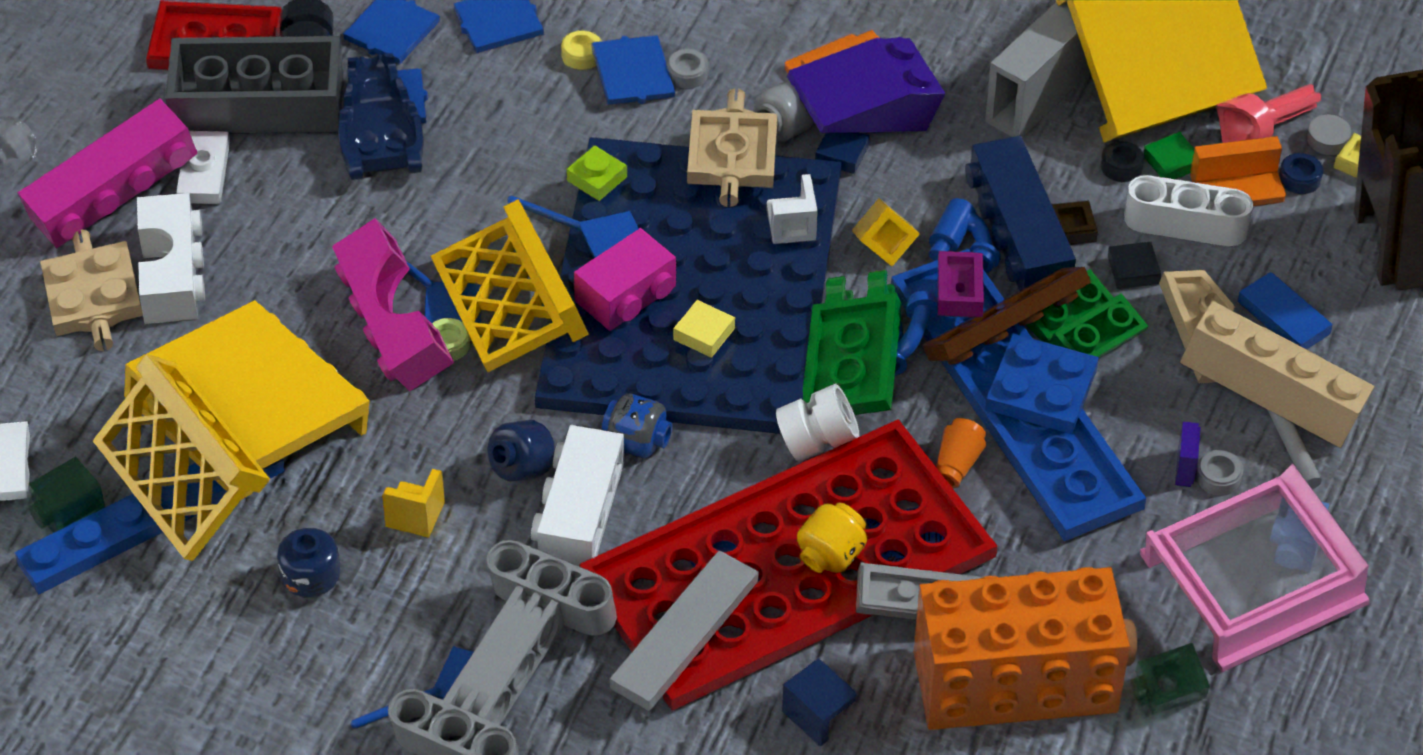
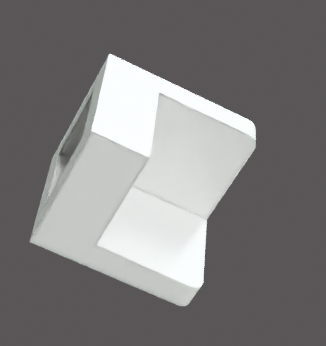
(794, 217)

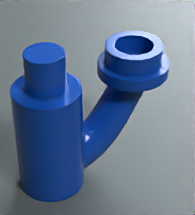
(952, 227)
(920, 309)

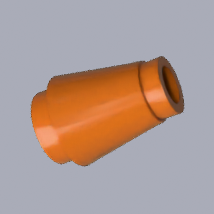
(960, 449)

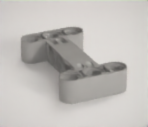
(505, 654)

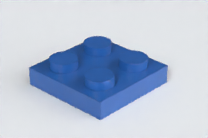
(1042, 383)

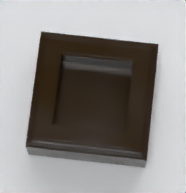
(1077, 221)

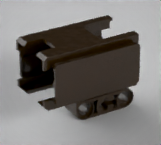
(1393, 175)

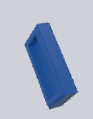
(1284, 311)

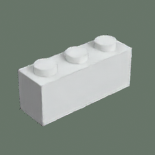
(579, 494)

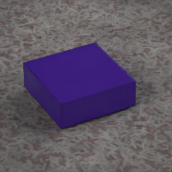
(1187, 454)

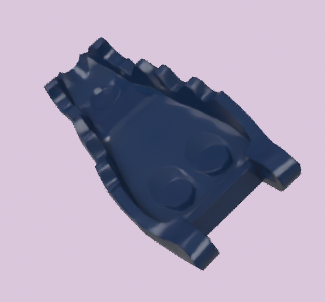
(378, 119)

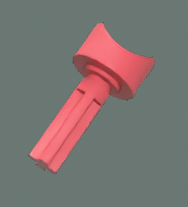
(1252, 118)

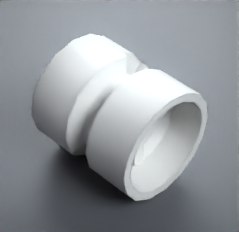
(813, 424)

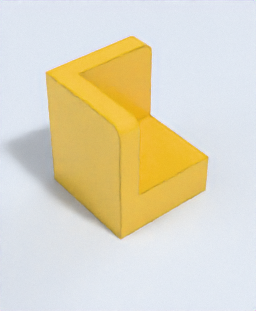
(885, 232)
(414, 506)

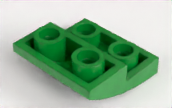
(1091, 322)

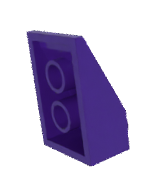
(870, 88)

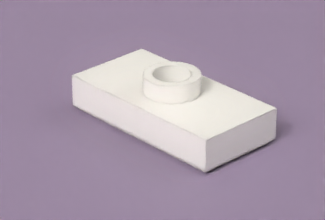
(205, 172)

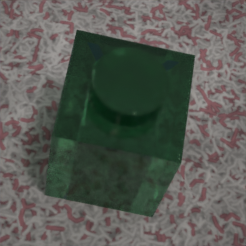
(64, 496)

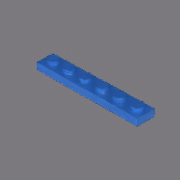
(105, 535)

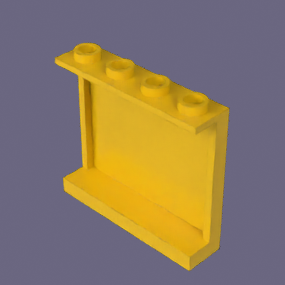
(1164, 58)
(260, 384)

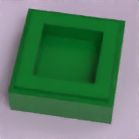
(1170, 156)

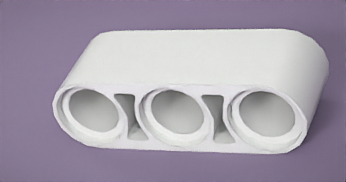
(1188, 210)

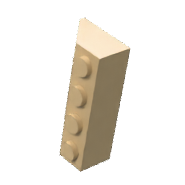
(1276, 374)

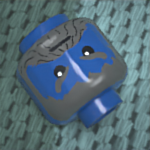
(641, 423)

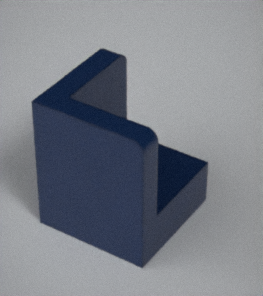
(816, 698)

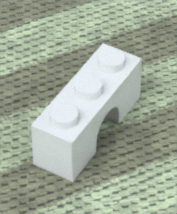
(170, 284)

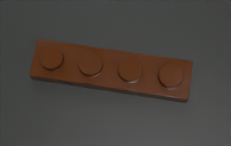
(1019, 308)

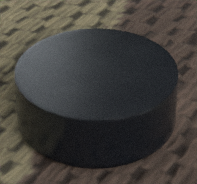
(1122, 161)

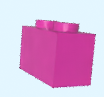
(625, 279)

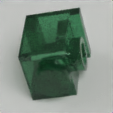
(1178, 665)

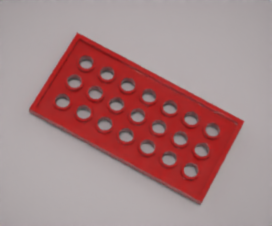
(780, 586)

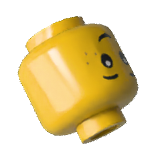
(832, 538)

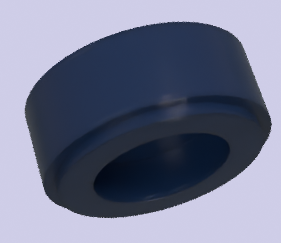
(1301, 173)

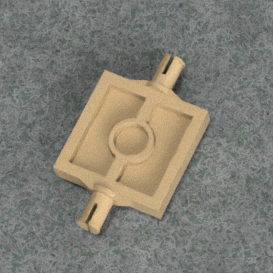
(732, 148)
(91, 289)

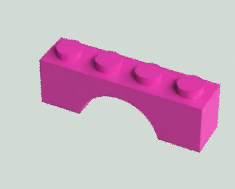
(373, 269)

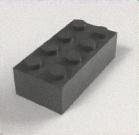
(256, 83)

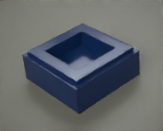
(843, 148)

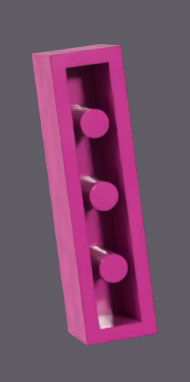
(108, 173)

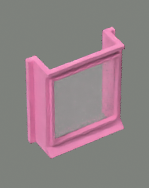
(1262, 567)

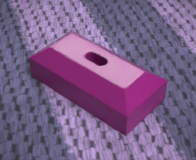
(960, 284)

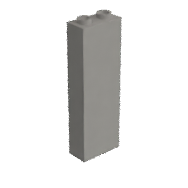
(1035, 72)

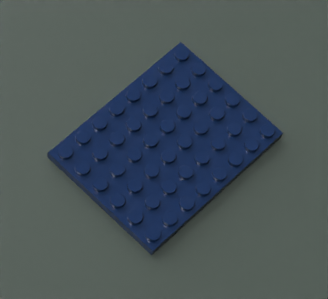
(721, 260)

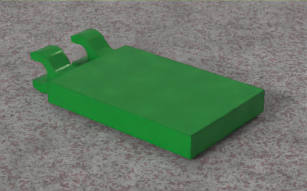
(855, 344)

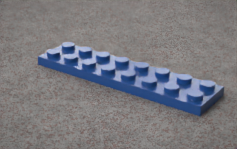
(1068, 474)

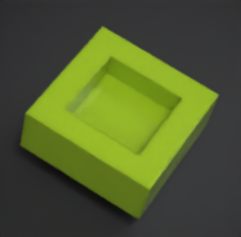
(596, 173)

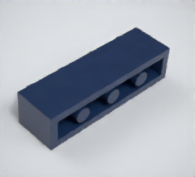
(1018, 211)

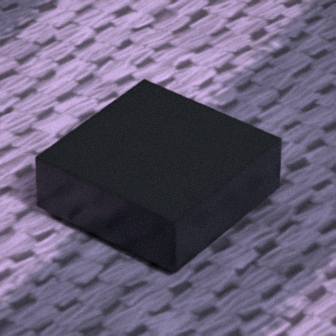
(1134, 265)

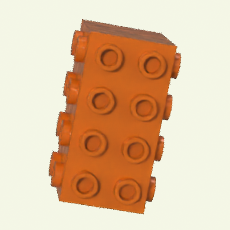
(1020, 648)

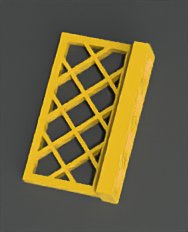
(543, 281)
(207, 433)

